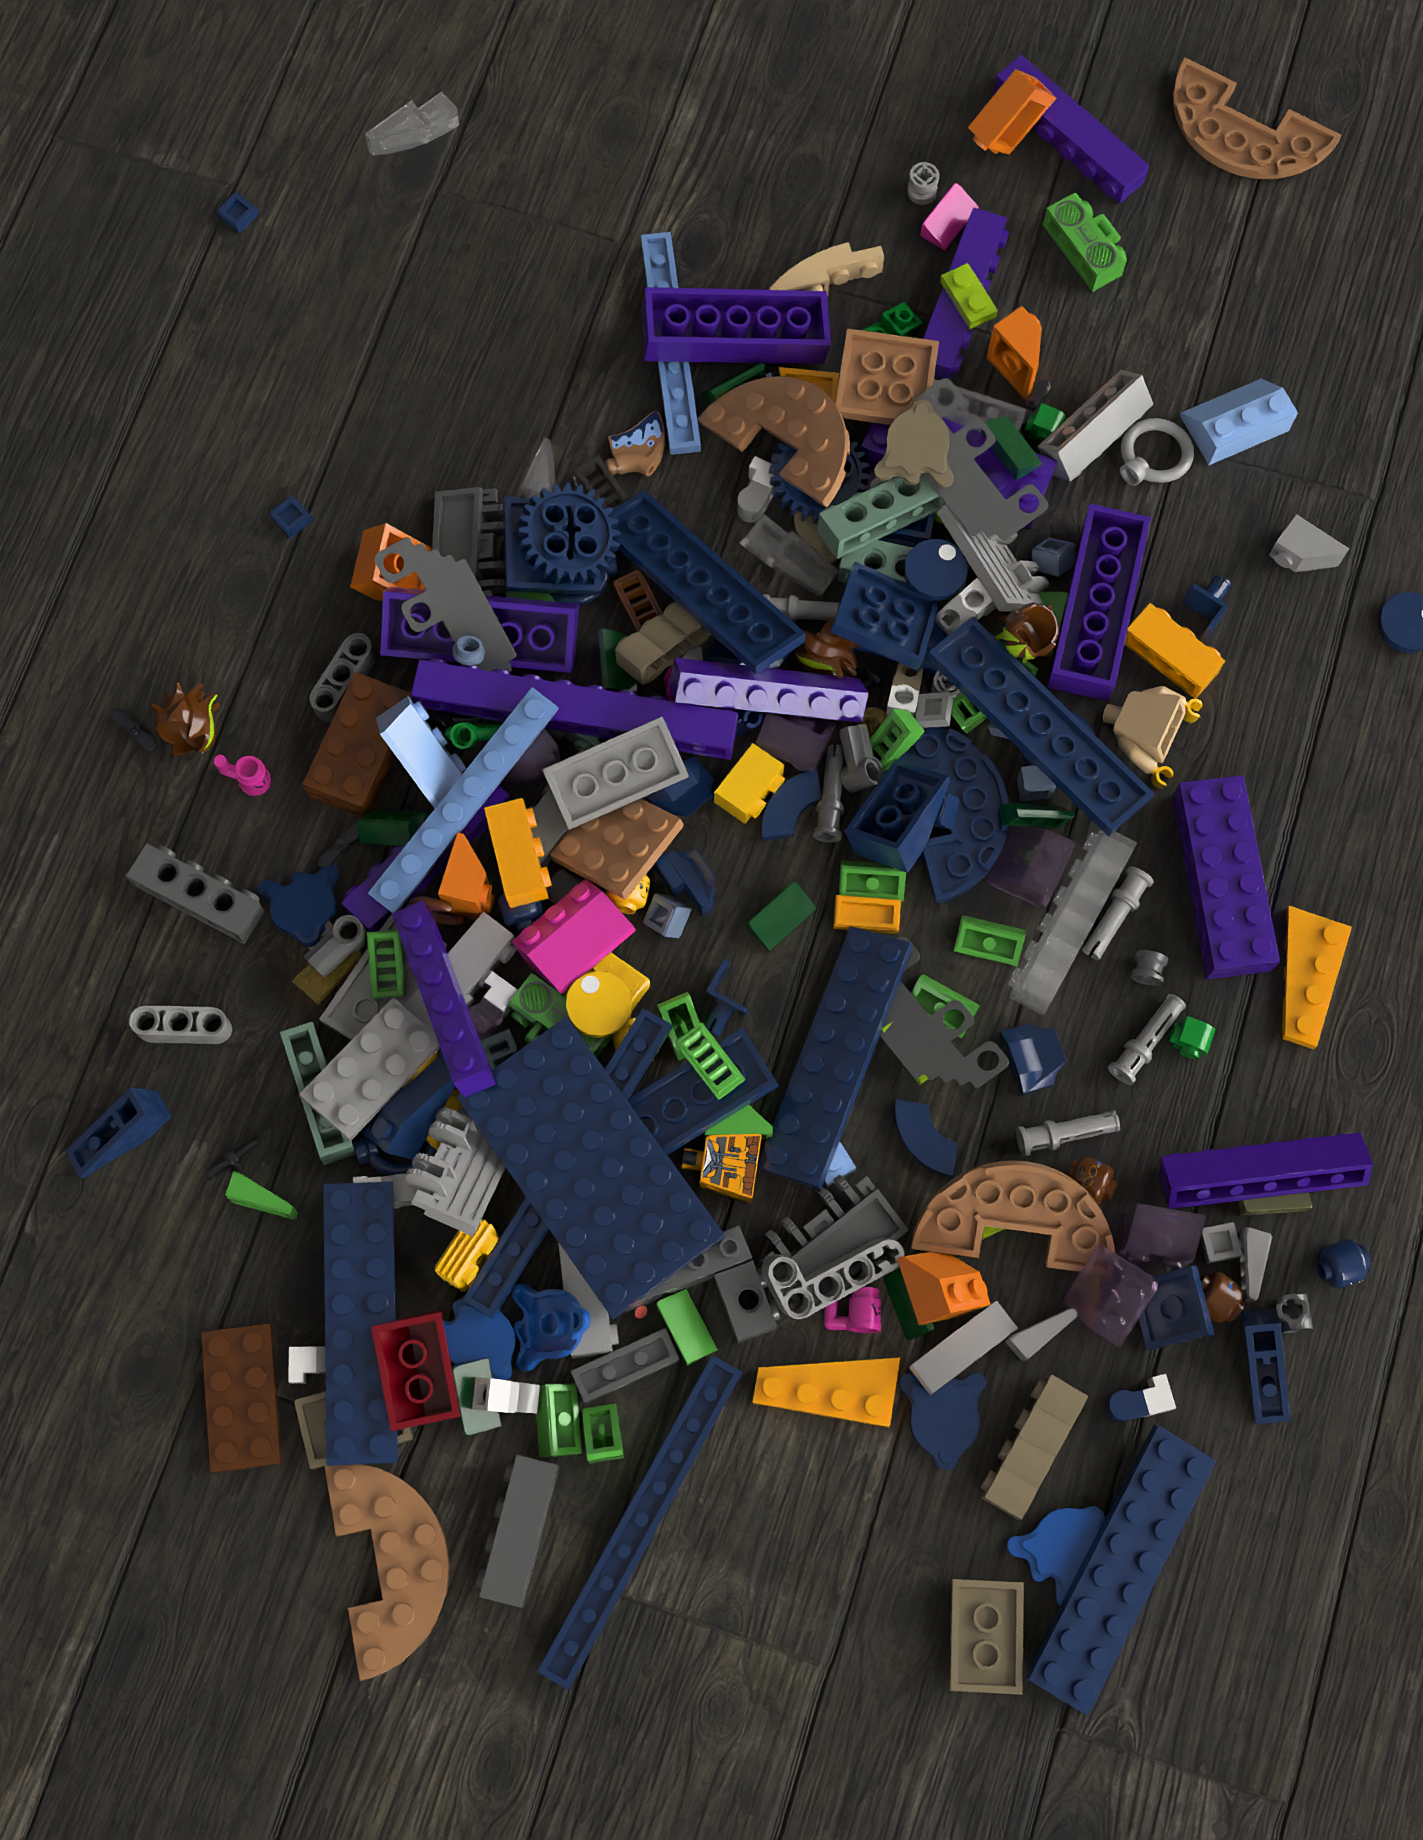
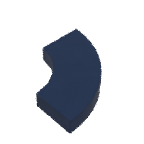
(788, 804)
(922, 1139)

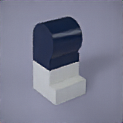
(1129, 1405)

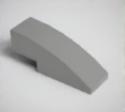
(963, 1347)

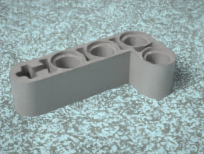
(837, 1271)

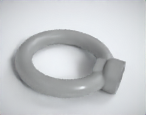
(1137, 469)

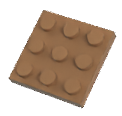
(883, 375)
(618, 846)

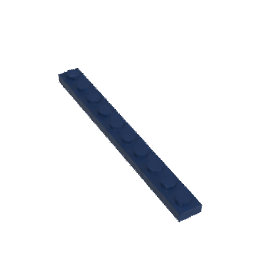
(527, 1226)
(639, 1523)

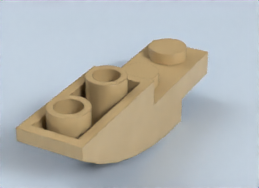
(830, 267)

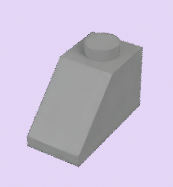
(1307, 548)

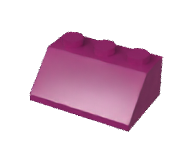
(573, 936)

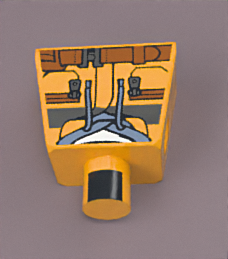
(727, 1164)

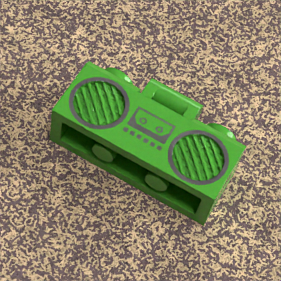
(1086, 241)
(543, 1007)

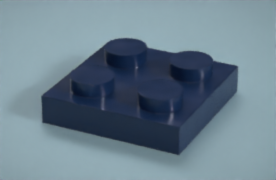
(1176, 1310)

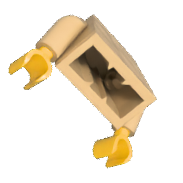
(1148, 727)

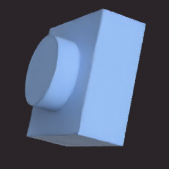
(840, 1165)

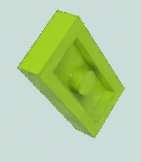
(968, 296)

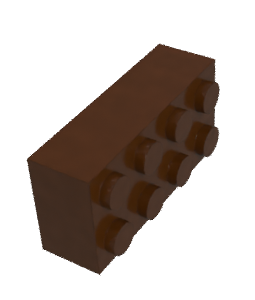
(353, 754)

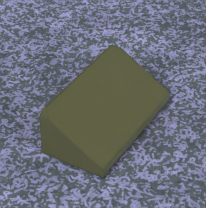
(1277, 1204)

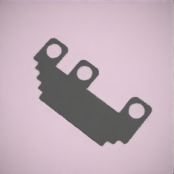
(972, 493)
(452, 597)
(926, 1044)

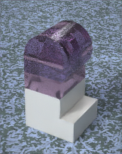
(493, 1006)

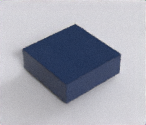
(237, 212)
(290, 516)

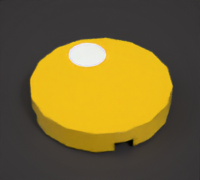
(599, 1004)

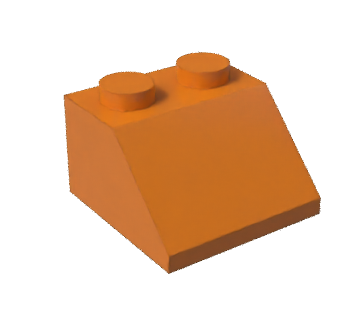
(1016, 349)
(367, 576)
(466, 882)
(942, 1286)

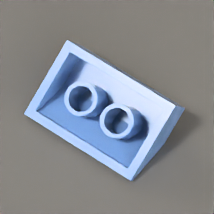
(1239, 419)
(420, 749)

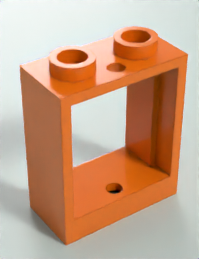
(1011, 113)

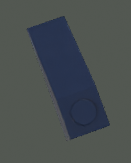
(408, 1116)
(121, 1128)
(1266, 1365)

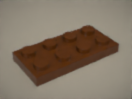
(241, 1398)

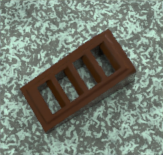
(637, 582)

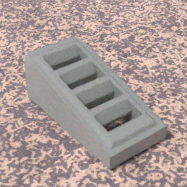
(1255, 1251)
(1033, 1338)

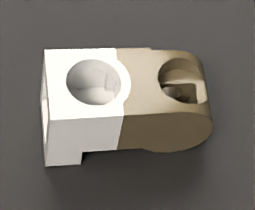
(905, 689)

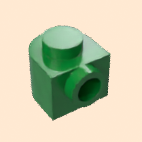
(1044, 422)
(1192, 1037)

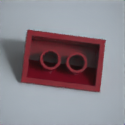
(416, 1370)

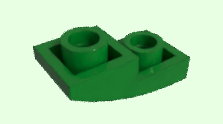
(897, 321)

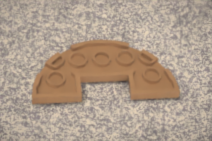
(1238, 141)
(797, 416)
(1014, 1198)
(409, 1561)

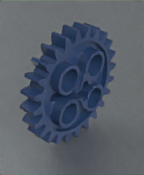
(853, 482)
(596, 535)

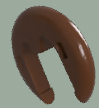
(438, 905)

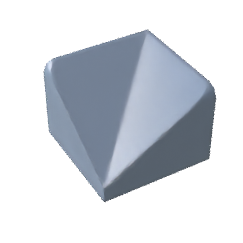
(1054, 556)
(1034, 784)
(667, 915)

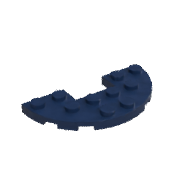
(975, 842)

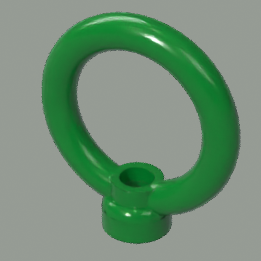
(478, 732)

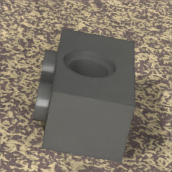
(746, 1323)

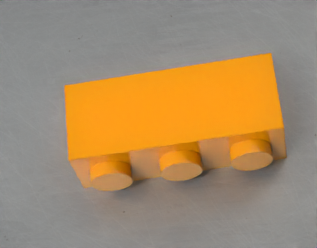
(1173, 650)
(518, 852)

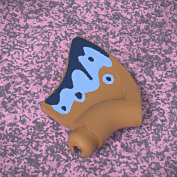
(638, 448)

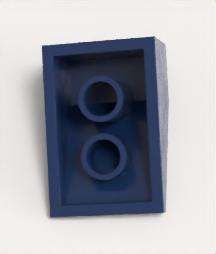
(898, 815)

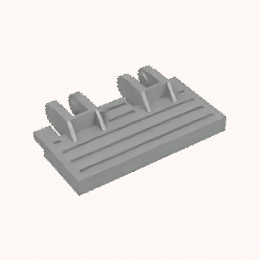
(1005, 579)
(461, 1175)

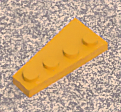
(1311, 970)
(840, 1390)

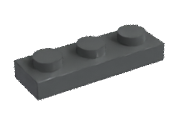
(625, 1366)

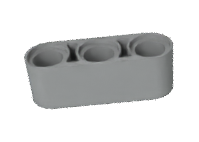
(166, 1018)

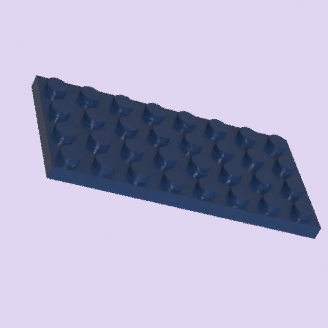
(591, 1168)

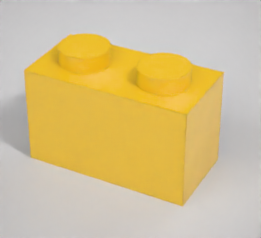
(749, 784)

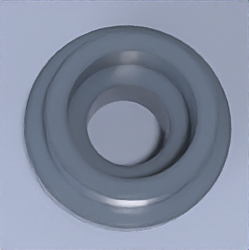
(468, 650)

